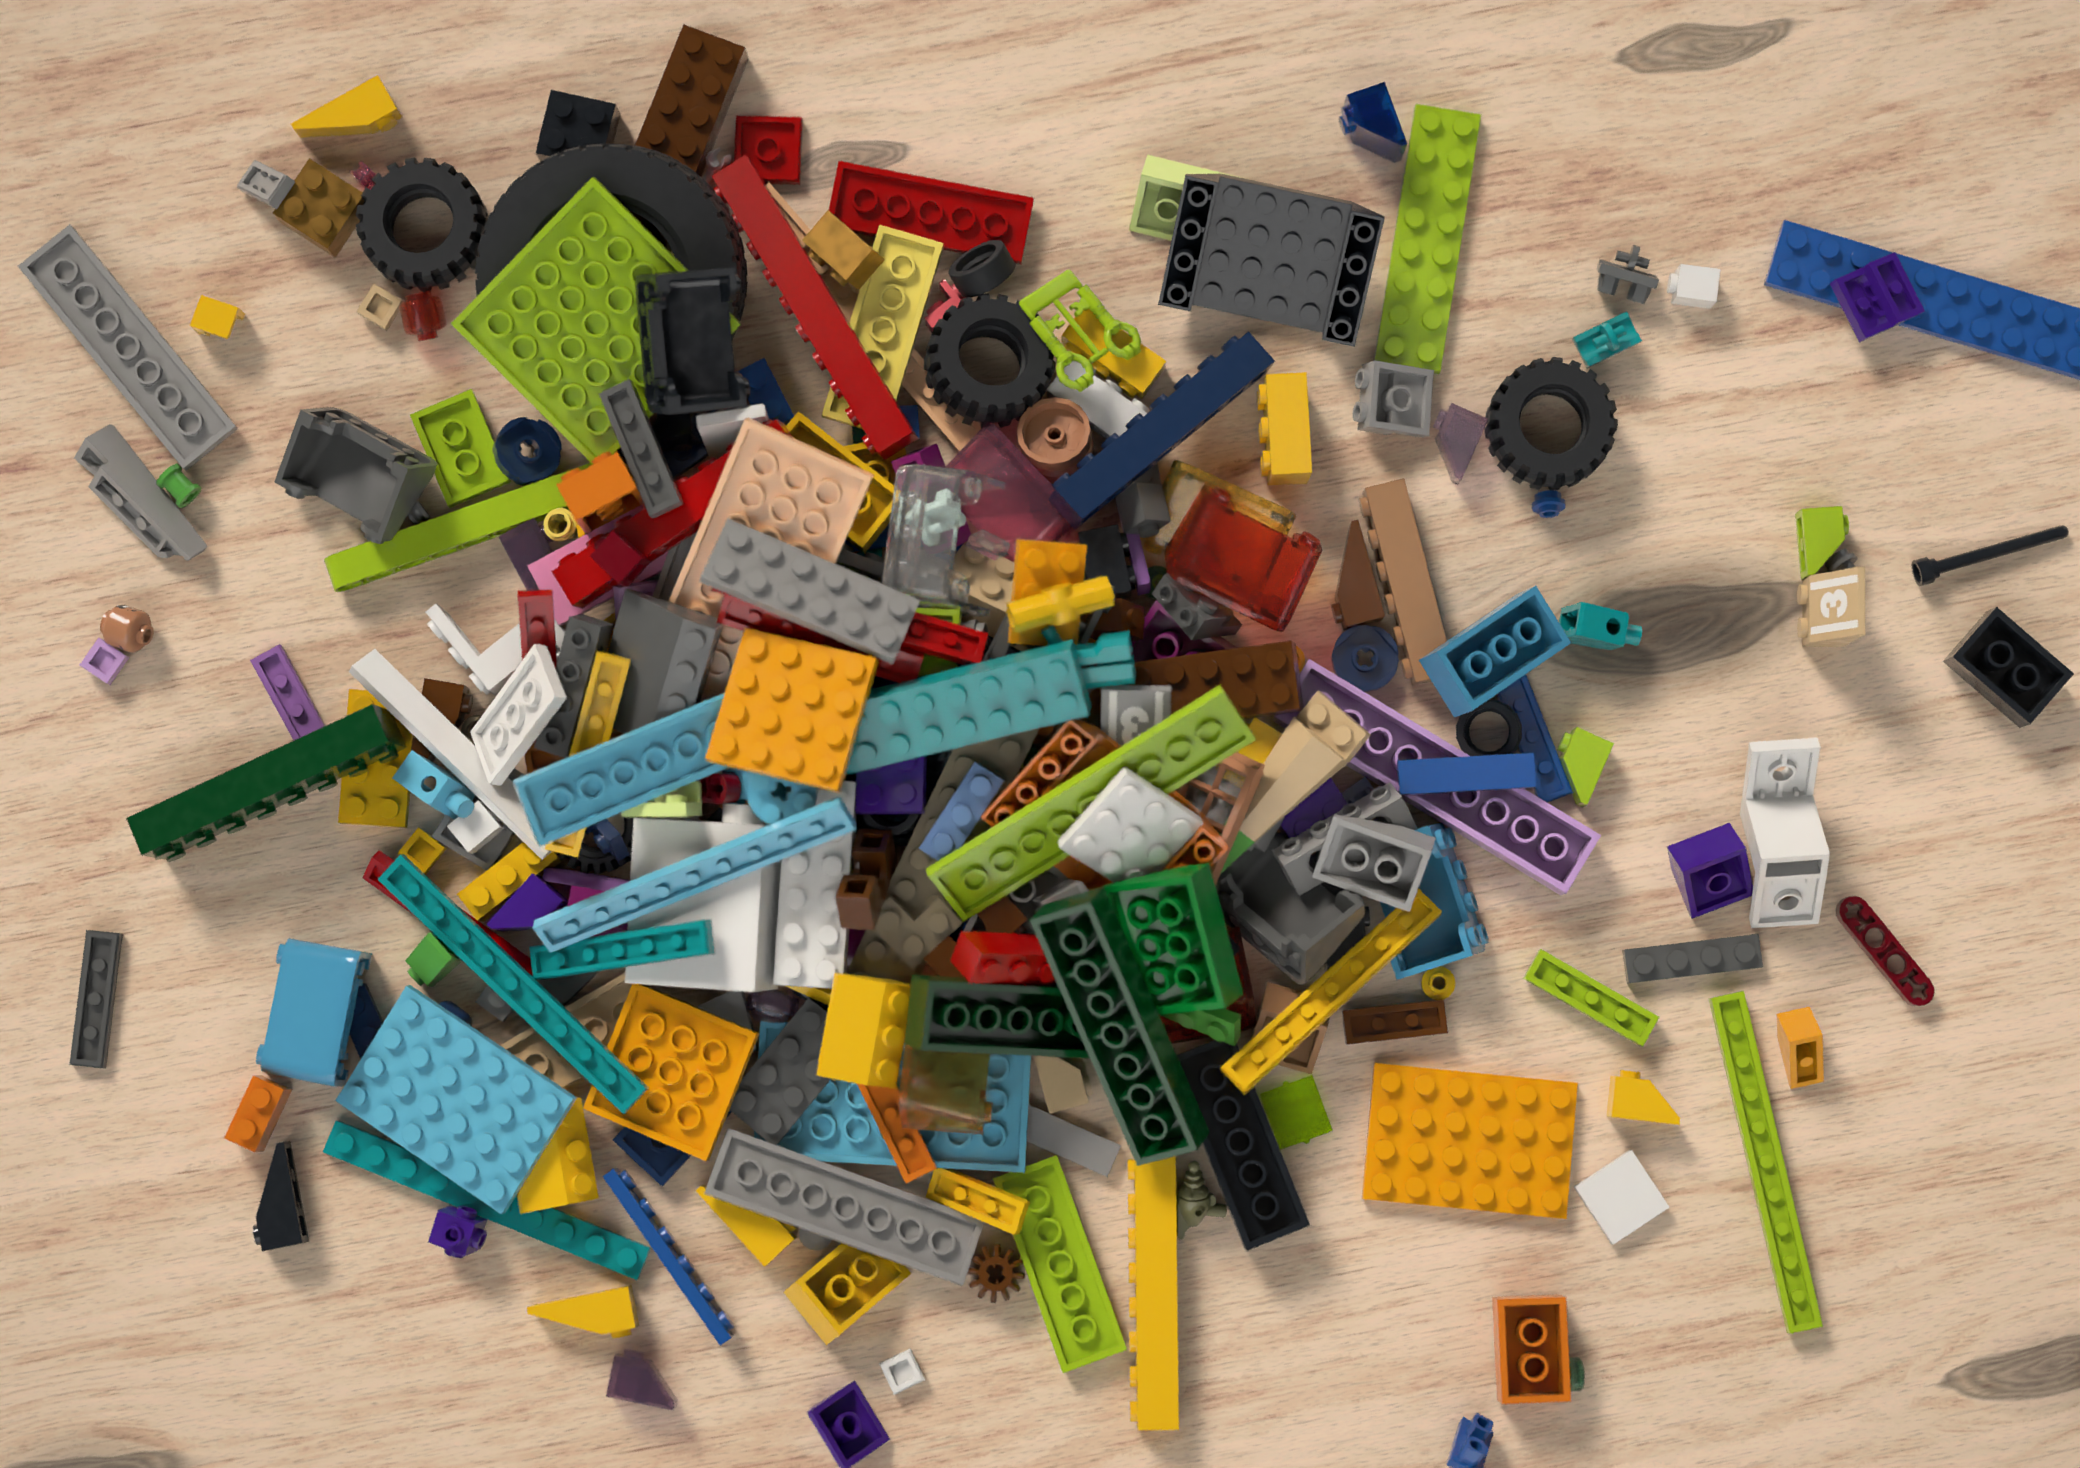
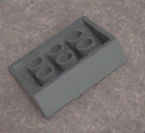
(668, 654)

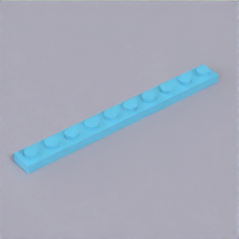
(695, 874)

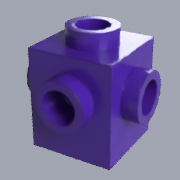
(458, 1231)

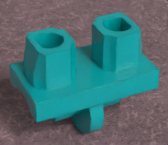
(1606, 339)

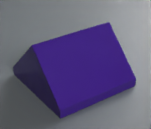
(848, 1425)

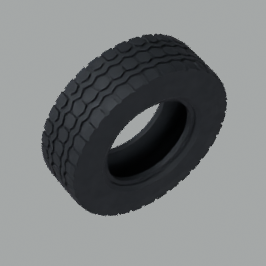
(644, 183)

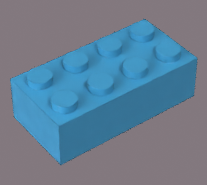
(1495, 651)

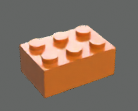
(600, 491)
(1531, 1349)

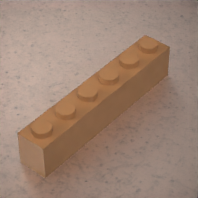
(1405, 574)

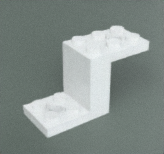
(496, 663)
(1784, 833)

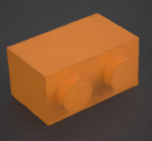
(258, 1113)

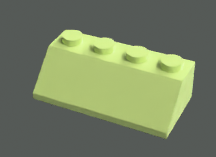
(1160, 196)

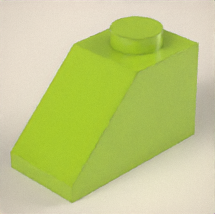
(1818, 536)
(1583, 762)

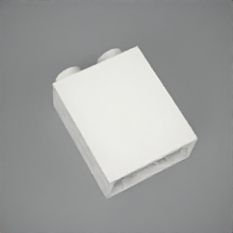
(740, 910)

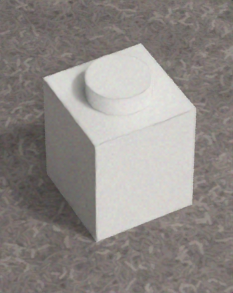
(1694, 286)
(477, 828)

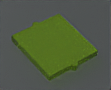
(1296, 1112)

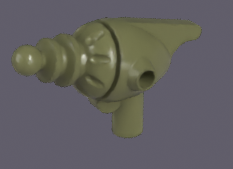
(1195, 1201)

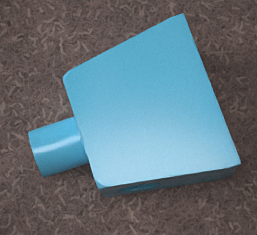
(449, 794)

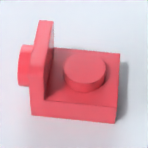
(938, 309)

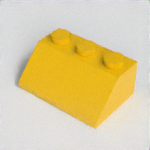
(864, 1030)
(564, 1170)

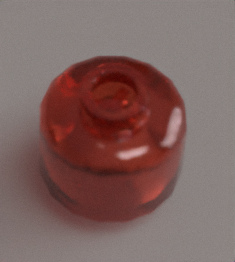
(422, 315)

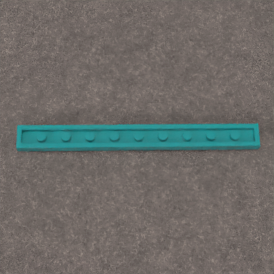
(513, 983)
(545, 1225)

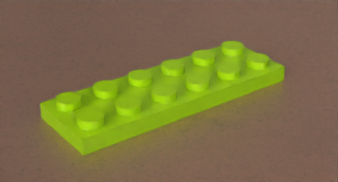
(1062, 1267)

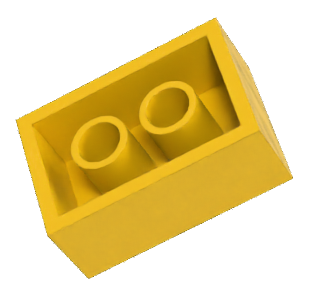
(1284, 429)

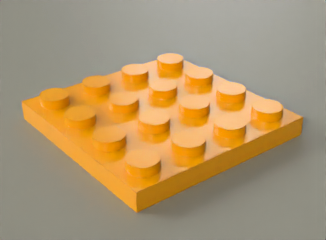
(792, 710)
(687, 1062)

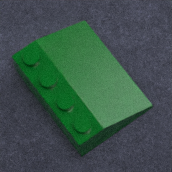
(1178, 938)

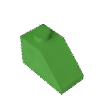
(431, 961)

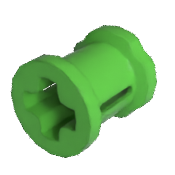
(178, 485)

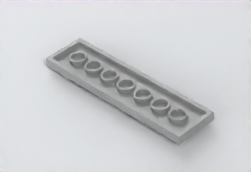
(128, 347)
(844, 1207)

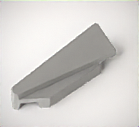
(134, 497)

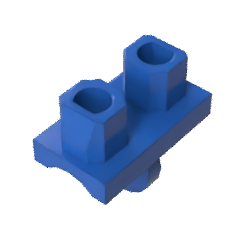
(1471, 1443)

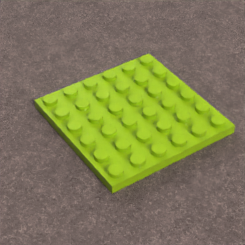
(567, 315)

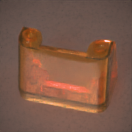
(944, 1091)

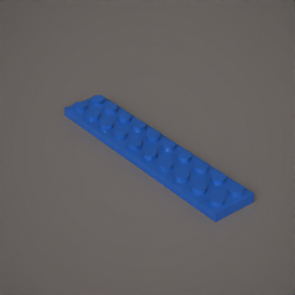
(1954, 303)

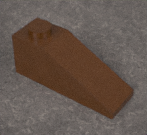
(1356, 590)
(451, 700)

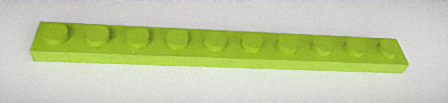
(1765, 1162)

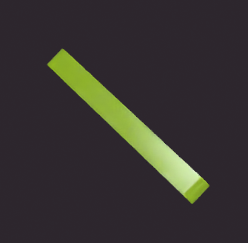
(445, 534)

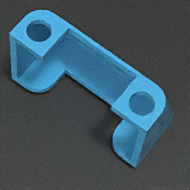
(1457, 930)

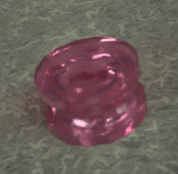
(363, 175)

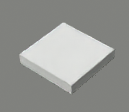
(1621, 1197)

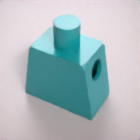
(1598, 626)

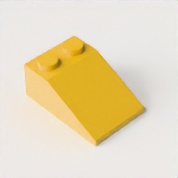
(843, 1289)

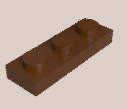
(1394, 1022)

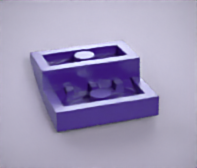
(1877, 297)

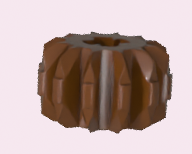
(1007, 1272)

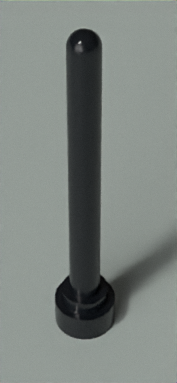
(1927, 570)

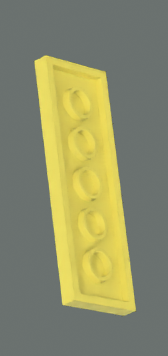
(891, 309)

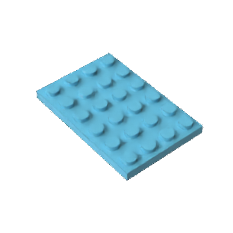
(456, 1099)

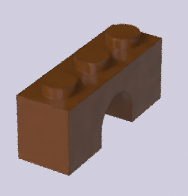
(864, 891)
(997, 918)

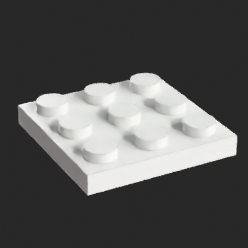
(1129, 829)

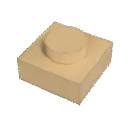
(379, 307)

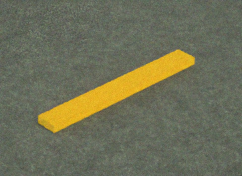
(1329, 993)

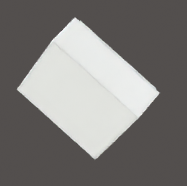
(902, 1371)

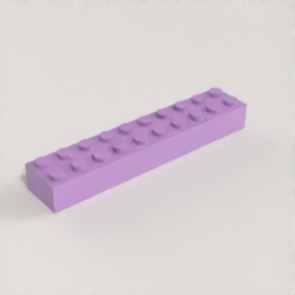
(1503, 822)

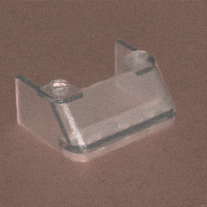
(926, 533)

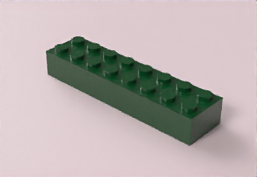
(267, 783)
(1120, 1026)

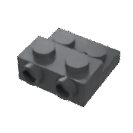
(1194, 612)

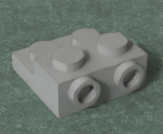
(1393, 399)

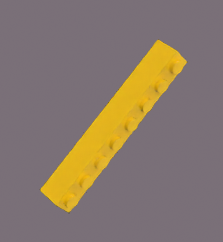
(1155, 1295)

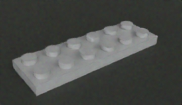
(809, 590)

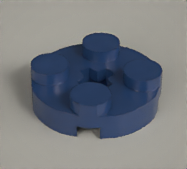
(530, 432)
(1365, 638)

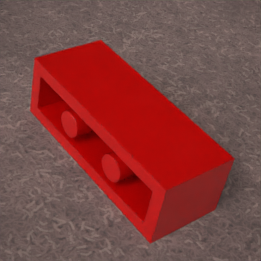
(1002, 959)

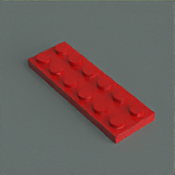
(930, 208)

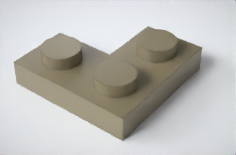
(919, 936)

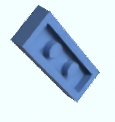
(961, 812)

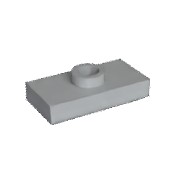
(265, 184)

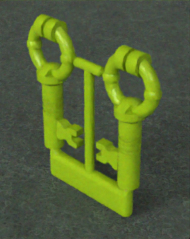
(1050, 294)

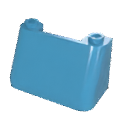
(312, 1012)

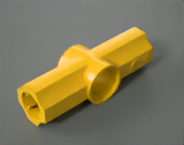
(1060, 604)

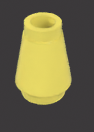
(555, 523)

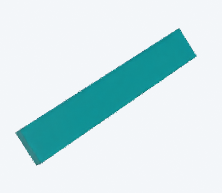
(624, 950)

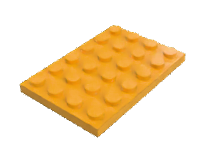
(1469, 1140)

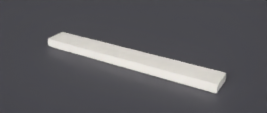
(443, 741)

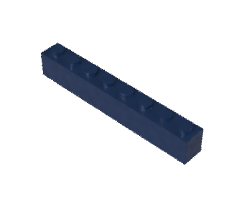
(1160, 430)

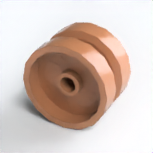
(1055, 437)

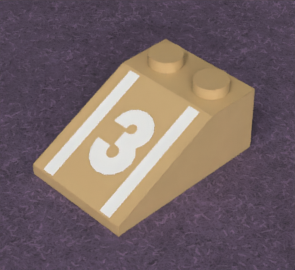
(1832, 608)

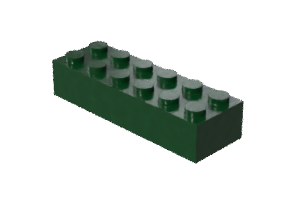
(990, 1018)

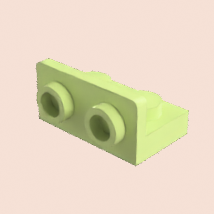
(677, 803)

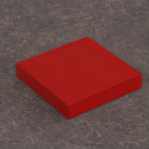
(772, 146)

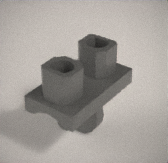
(1641, 281)

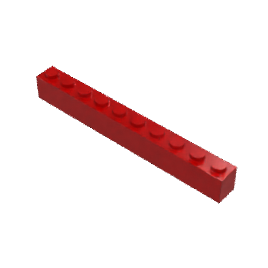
(815, 309)

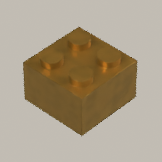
(320, 208)

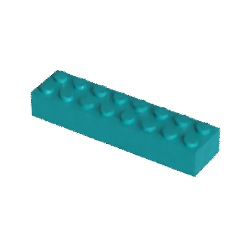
(970, 705)

